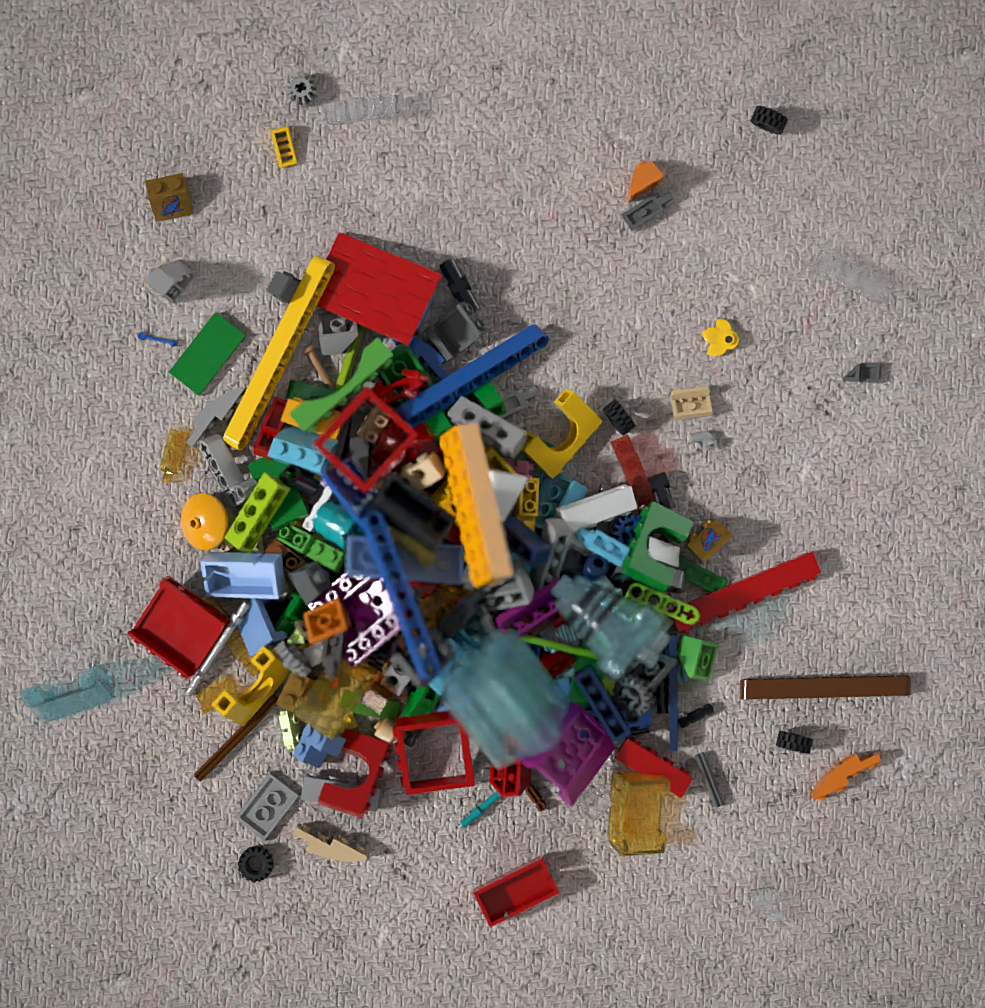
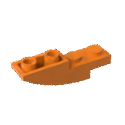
(836, 777)

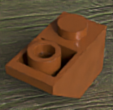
(290, 558)

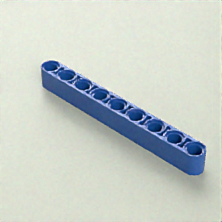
(473, 375)
(400, 606)

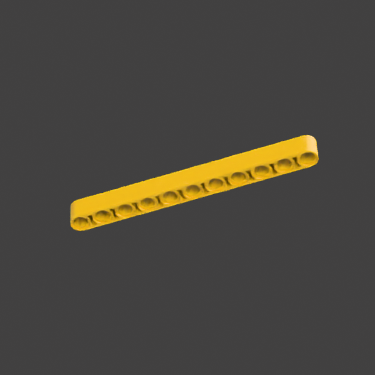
(278, 352)

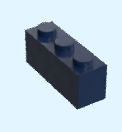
(525, 542)

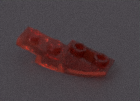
(633, 471)

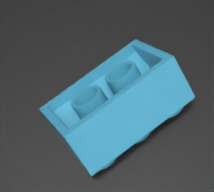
(296, 448)
(557, 493)

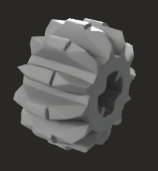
(305, 94)

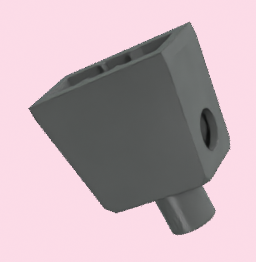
(310, 581)

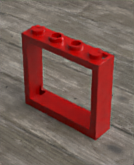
(395, 457)
(437, 784)

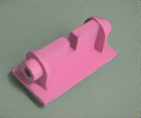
(523, 467)

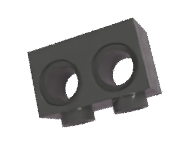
(395, 677)

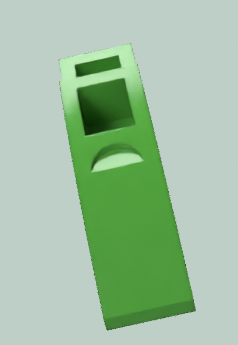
(311, 547)

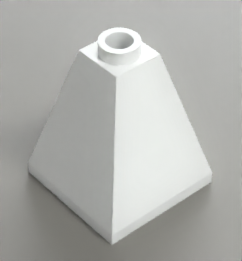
(506, 490)

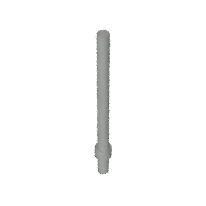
(236, 619)

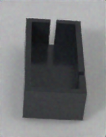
(412, 513)

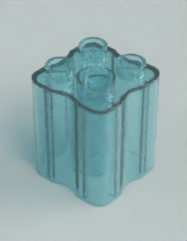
(504, 698)

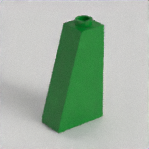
(575, 694)

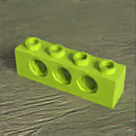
(257, 512)

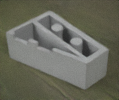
(170, 279)
(510, 592)

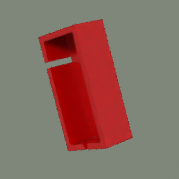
(515, 891)

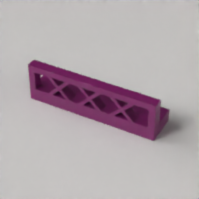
(518, 613)

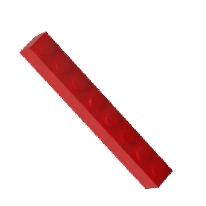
(750, 590)

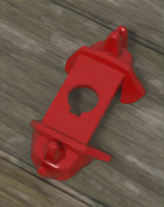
(411, 385)

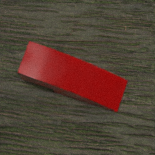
(270, 428)

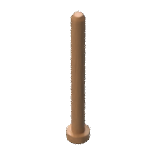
(321, 370)

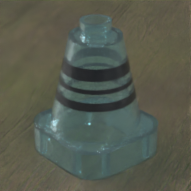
(606, 621)

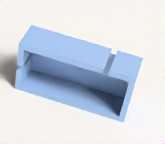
(243, 575)

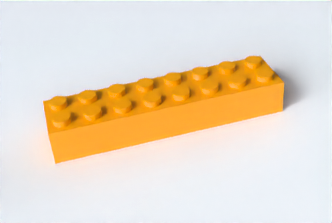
(475, 505)

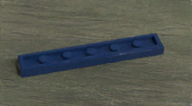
(673, 693)

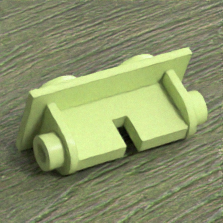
(294, 733)

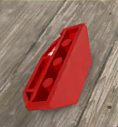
(511, 779)

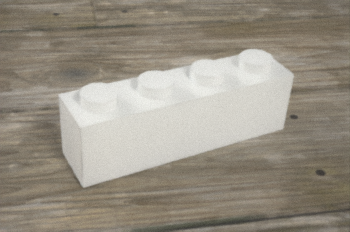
(598, 508)

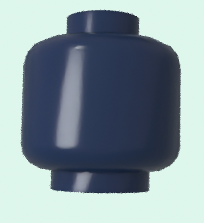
(596, 568)

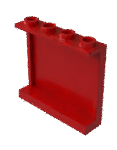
(179, 627)

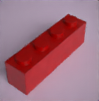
(647, 762)

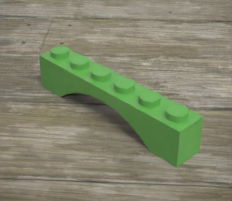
(311, 413)

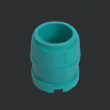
(336, 523)

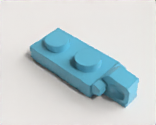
(603, 545)

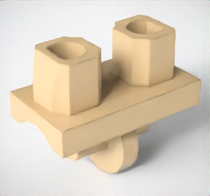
(373, 424)

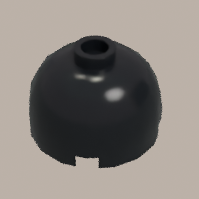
(573, 565)

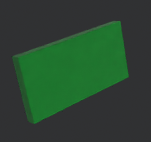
(207, 354)
(293, 506)

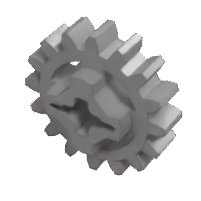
(293, 658)

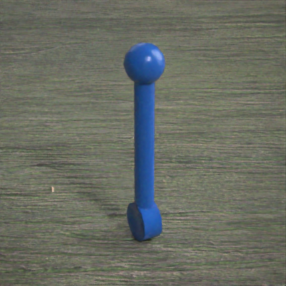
(142, 336)

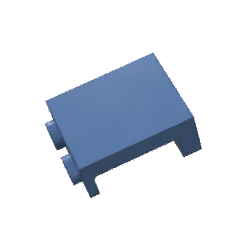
(258, 629)

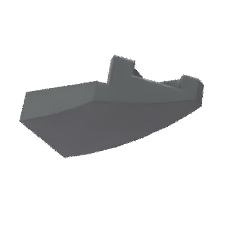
(864, 373)

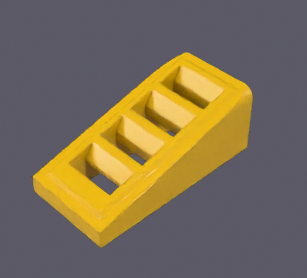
(288, 162)

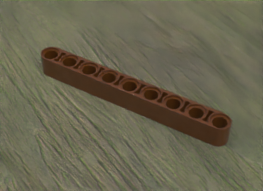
(825, 687)

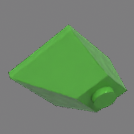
(697, 656)

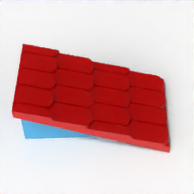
(378, 289)

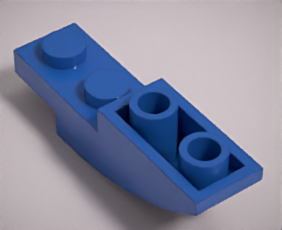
(431, 357)

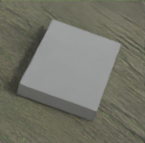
(267, 806)

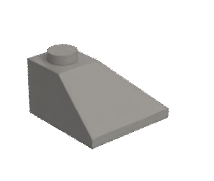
(335, 333)

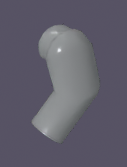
(706, 437)

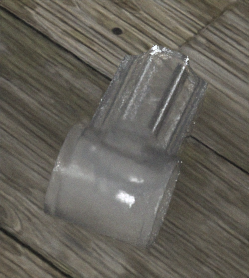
(651, 651)

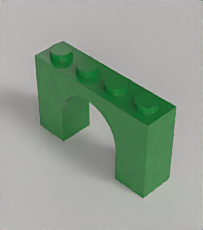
(484, 396)
(638, 562)

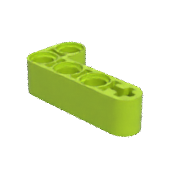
(664, 602)

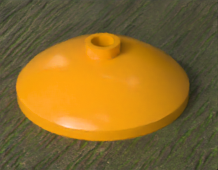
(204, 521)

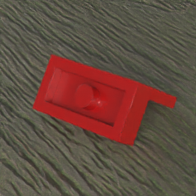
(555, 662)

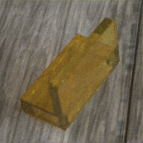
(211, 692)

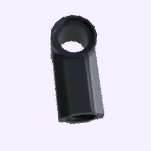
(300, 480)
(660, 489)

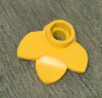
(717, 337)

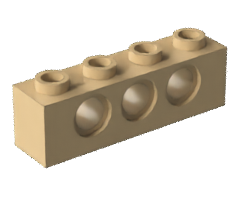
(429, 464)

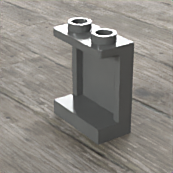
(456, 331)
(443, 651)

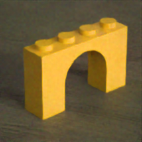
(582, 424)
(243, 706)

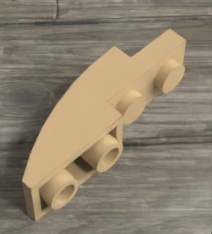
(338, 849)

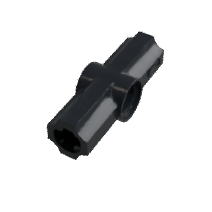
(458, 283)

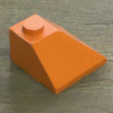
(643, 179)
(327, 620)

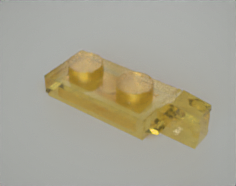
(173, 454)
(409, 546)

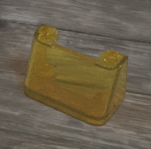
(333, 699)
(636, 813)

